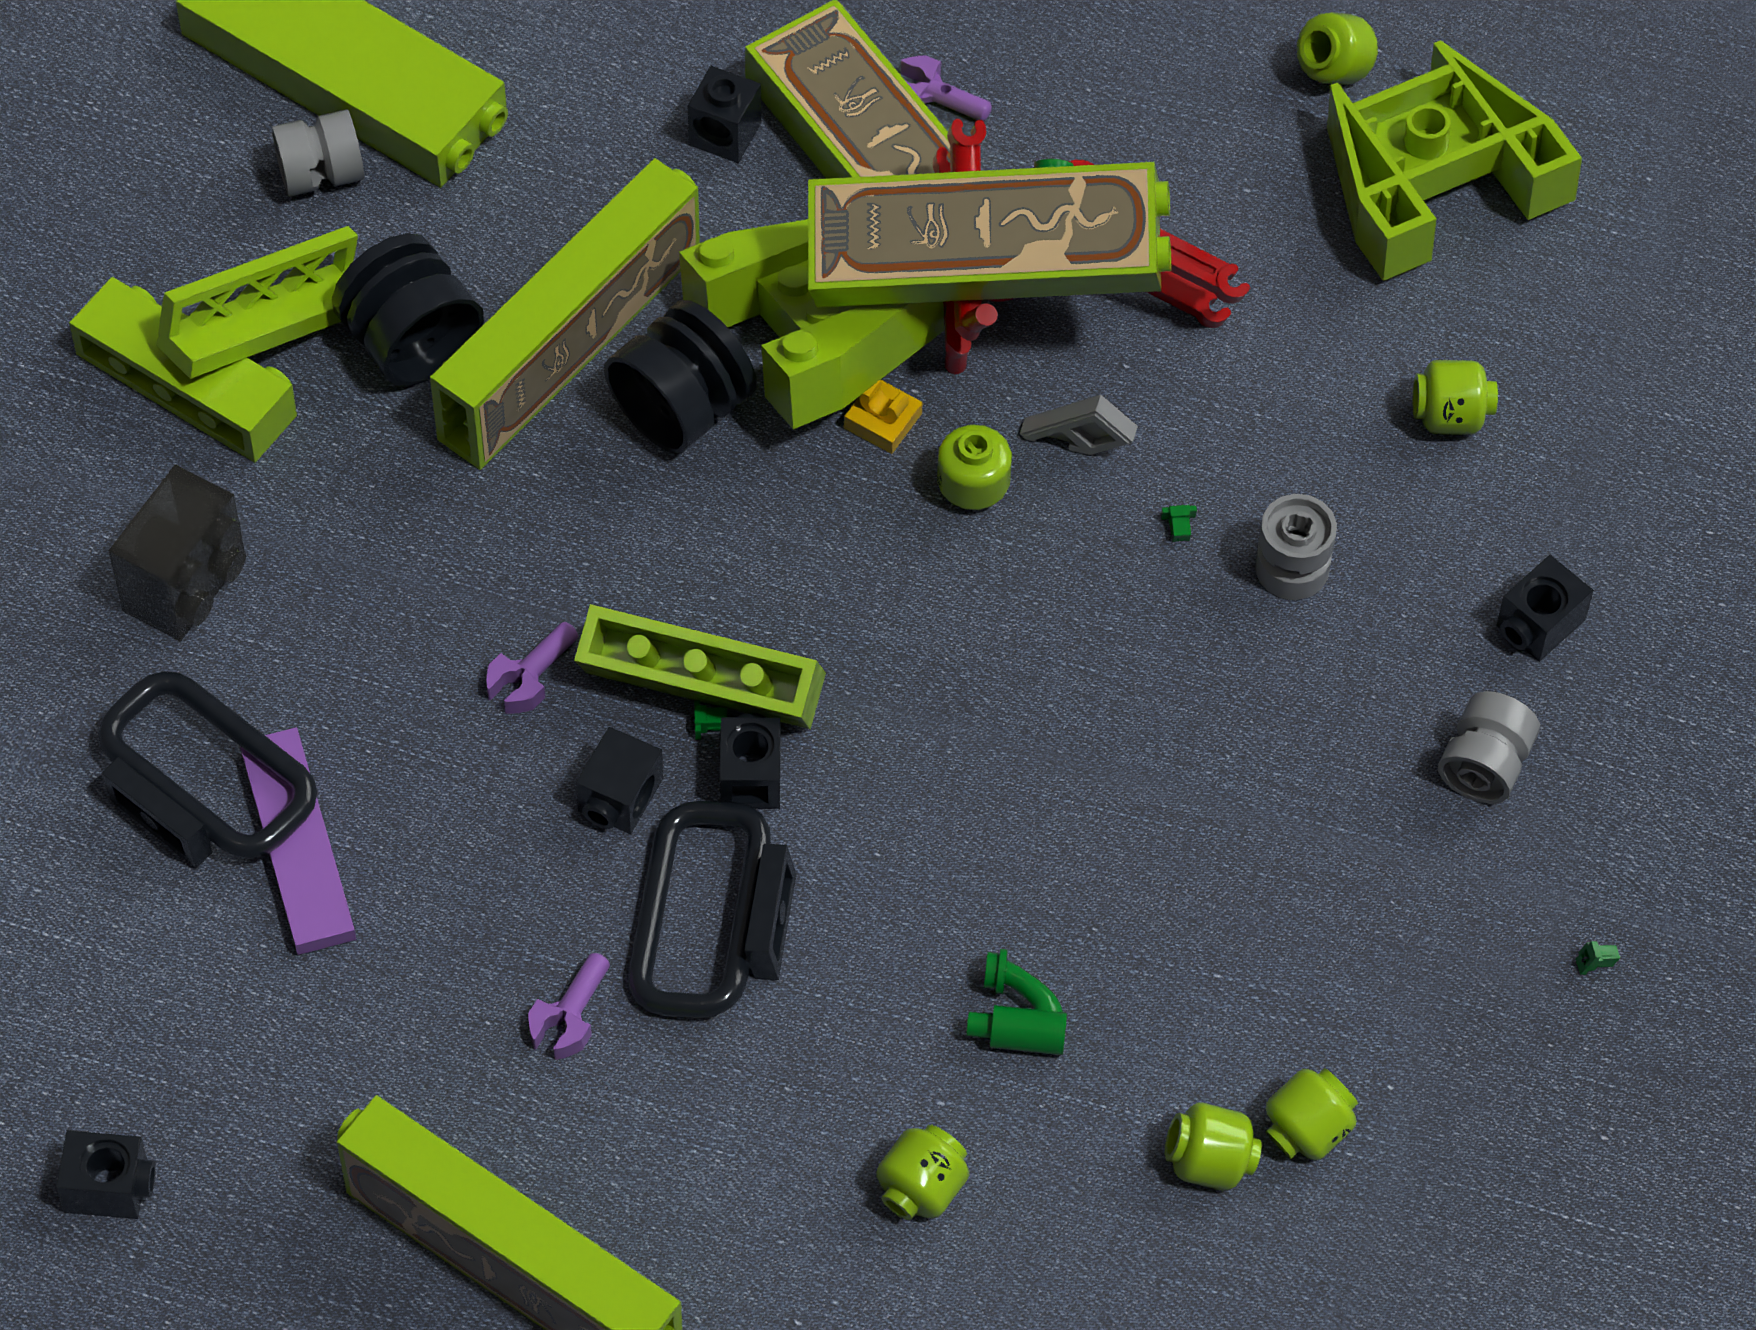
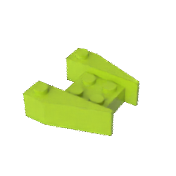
(1432, 139)
(822, 352)

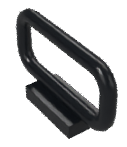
(172, 811)
(758, 920)

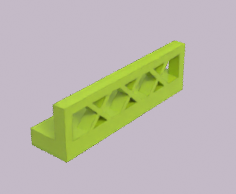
(260, 314)

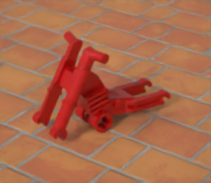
(1191, 284)

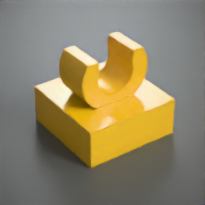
(883, 415)

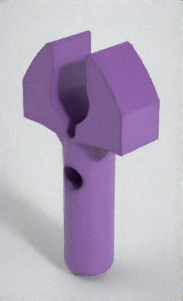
(932, 88)
(531, 692)
(569, 1009)

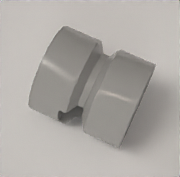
(318, 153)
(1295, 546)
(1490, 748)

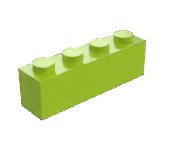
(233, 404)
(700, 666)

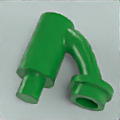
(1014, 1027)

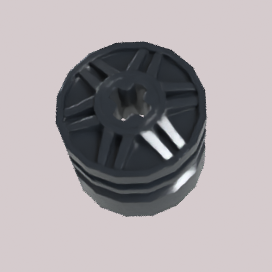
(406, 308)
(680, 376)

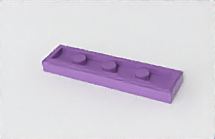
(305, 861)

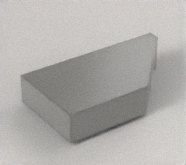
(1088, 425)

